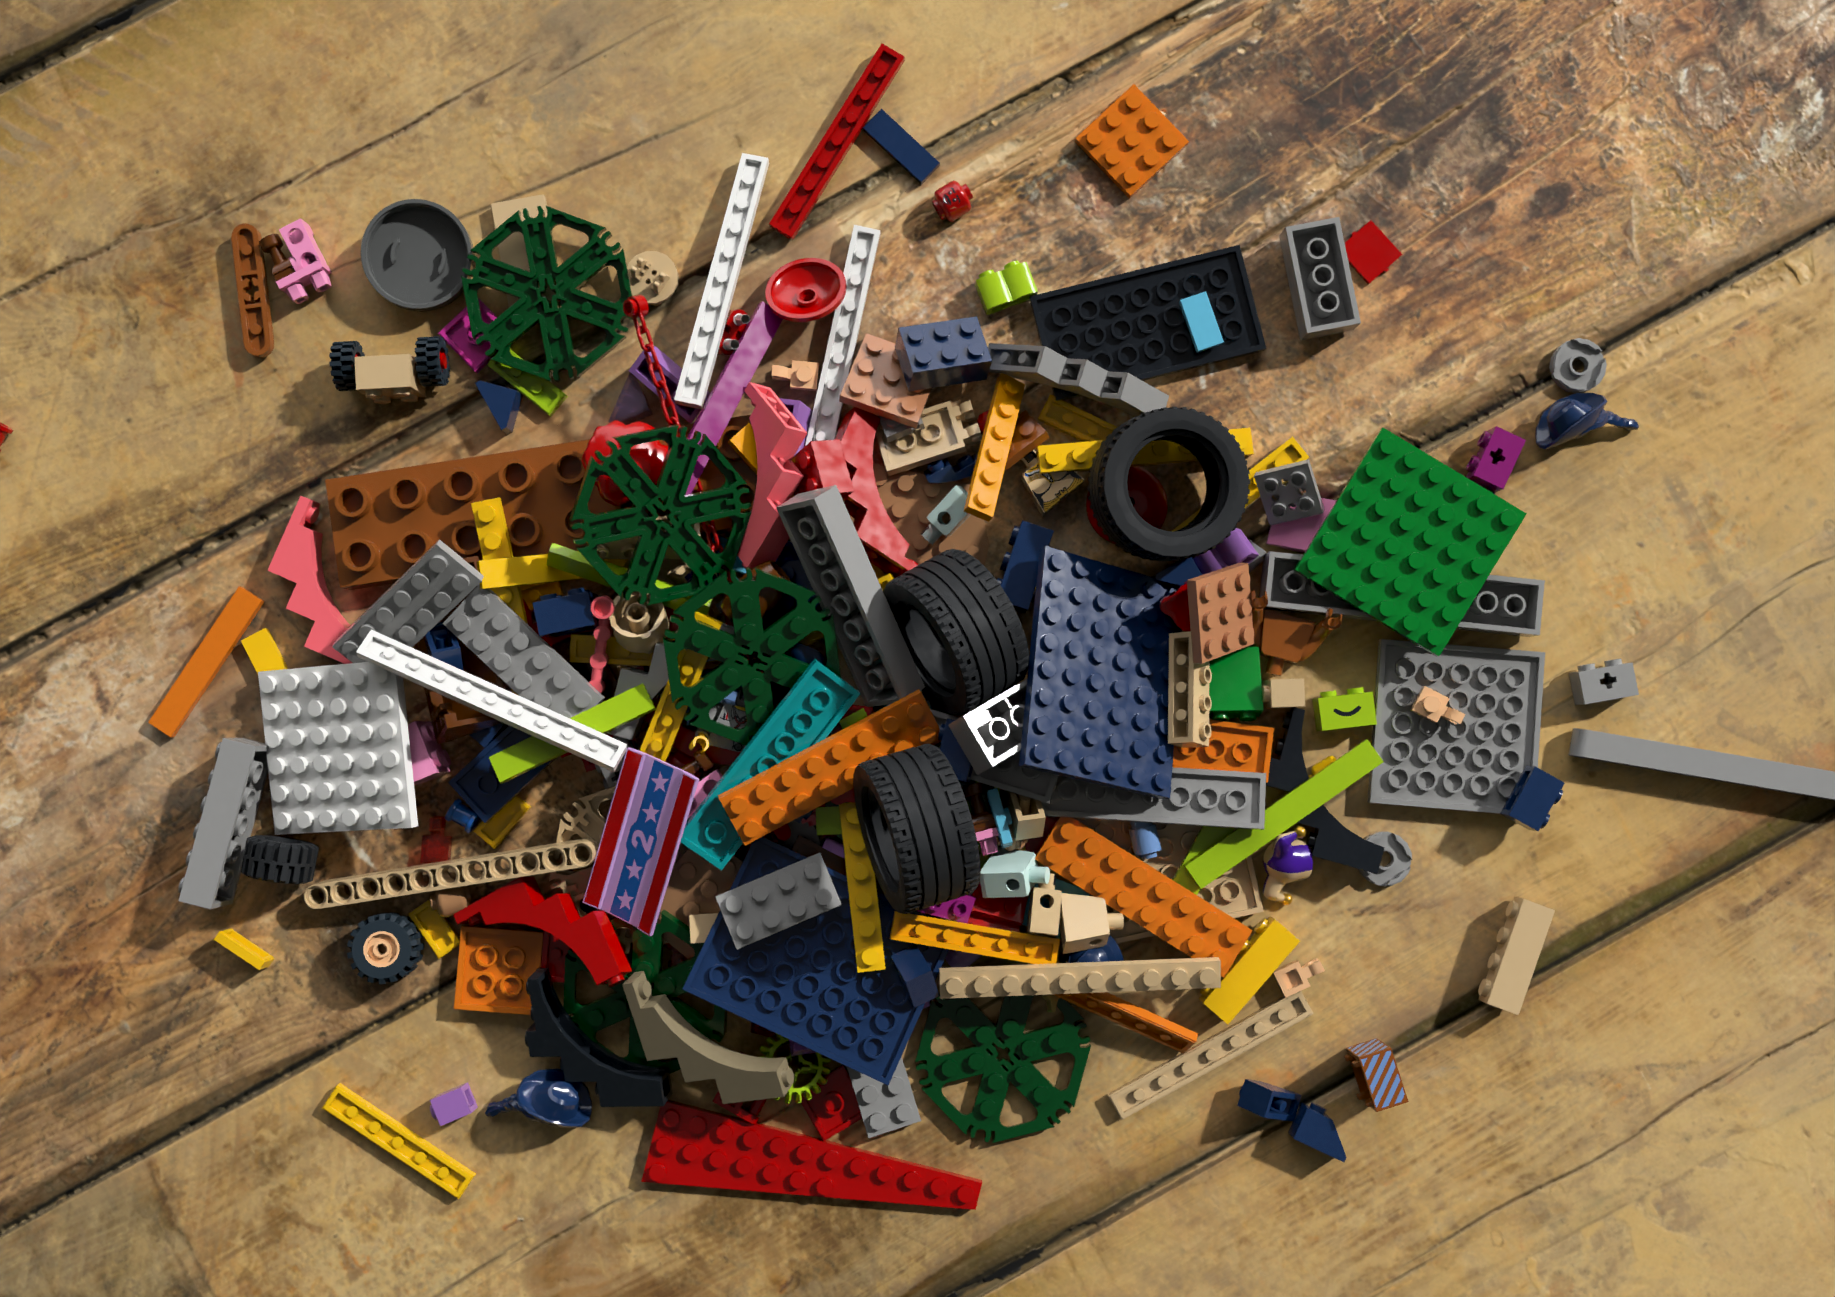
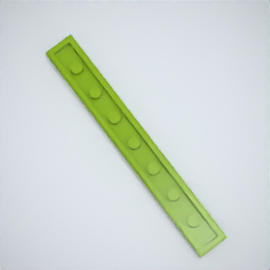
(1285, 813)

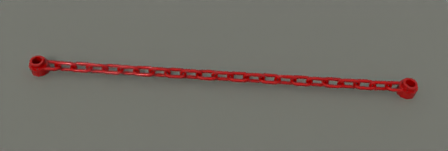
(637, 307)

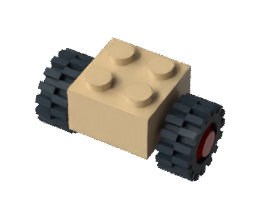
(390, 375)

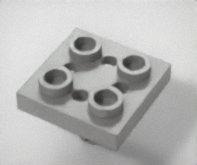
(1296, 477)

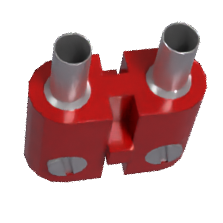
(734, 328)

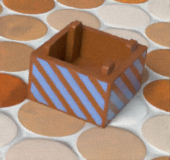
(1376, 1075)

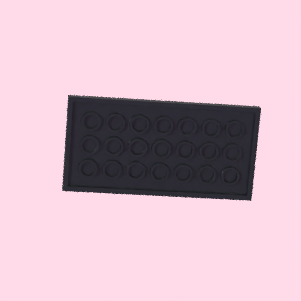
(1137, 321)

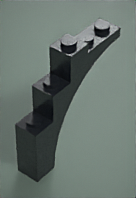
(1330, 838)
(582, 1060)

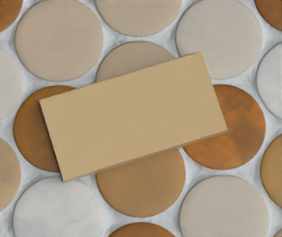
(513, 248)

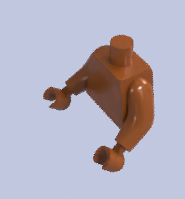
(1285, 636)

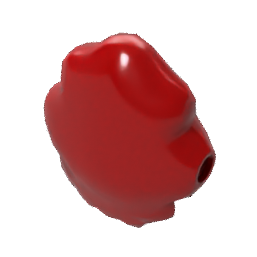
(647, 455)

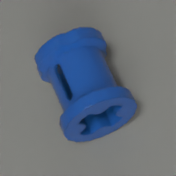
(462, 815)

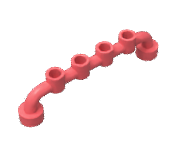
(601, 608)

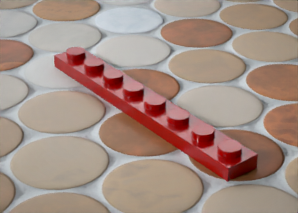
(837, 141)

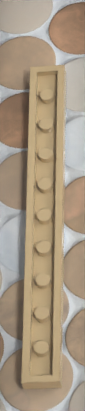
(1080, 977)

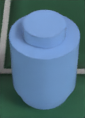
(1144, 839)

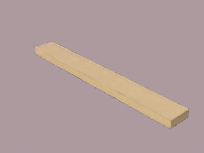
(1209, 1054)

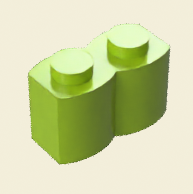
(1005, 287)

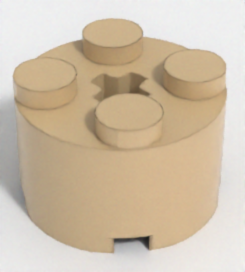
(638, 625)

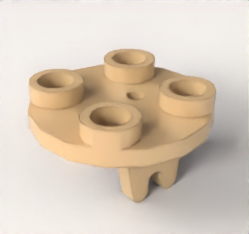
(661, 285)

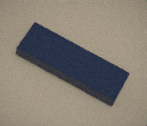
(901, 146)

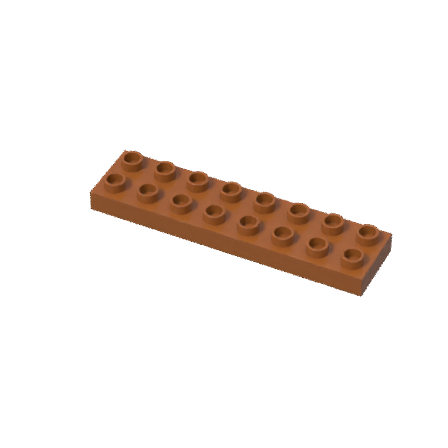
(396, 515)

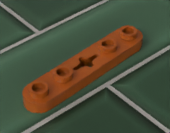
(249, 265)

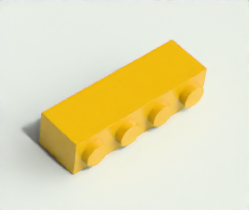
(1250, 969)

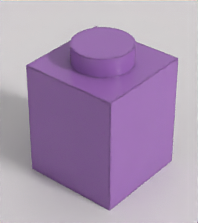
(453, 1104)

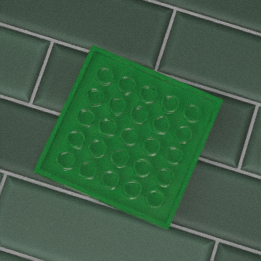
(1410, 542)

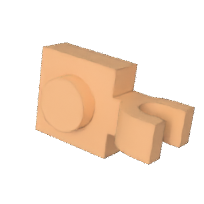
(801, 376)
(1433, 706)
(1293, 977)

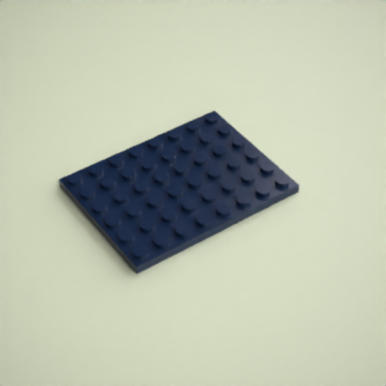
(1099, 676)
(808, 979)

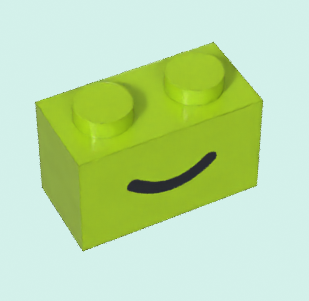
(1344, 711)

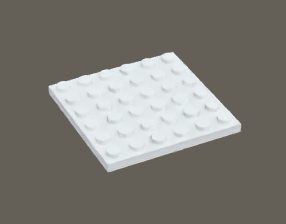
(337, 749)

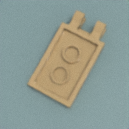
(939, 439)

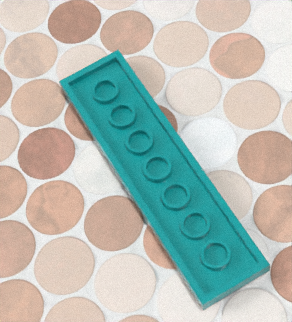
(797, 723)

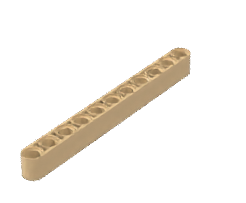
(440, 879)

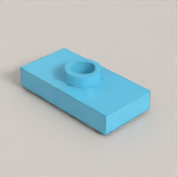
(1001, 817)

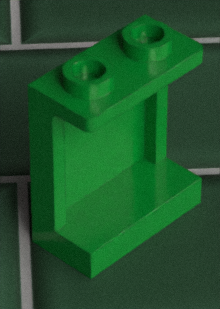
(1236, 686)

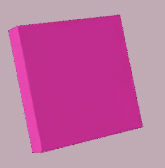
(459, 337)

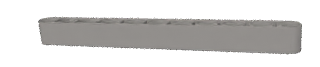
(1702, 763)

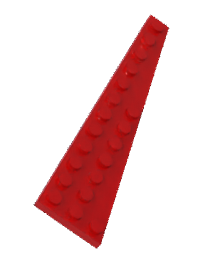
(729, 1153)

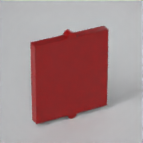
(1370, 252)

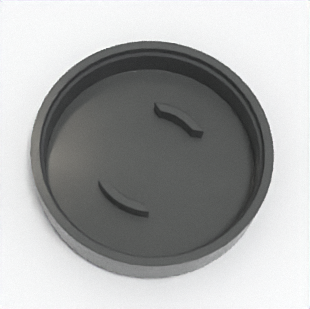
(416, 255)

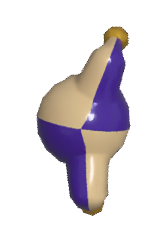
(1286, 862)

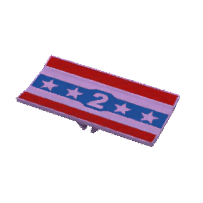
(640, 839)

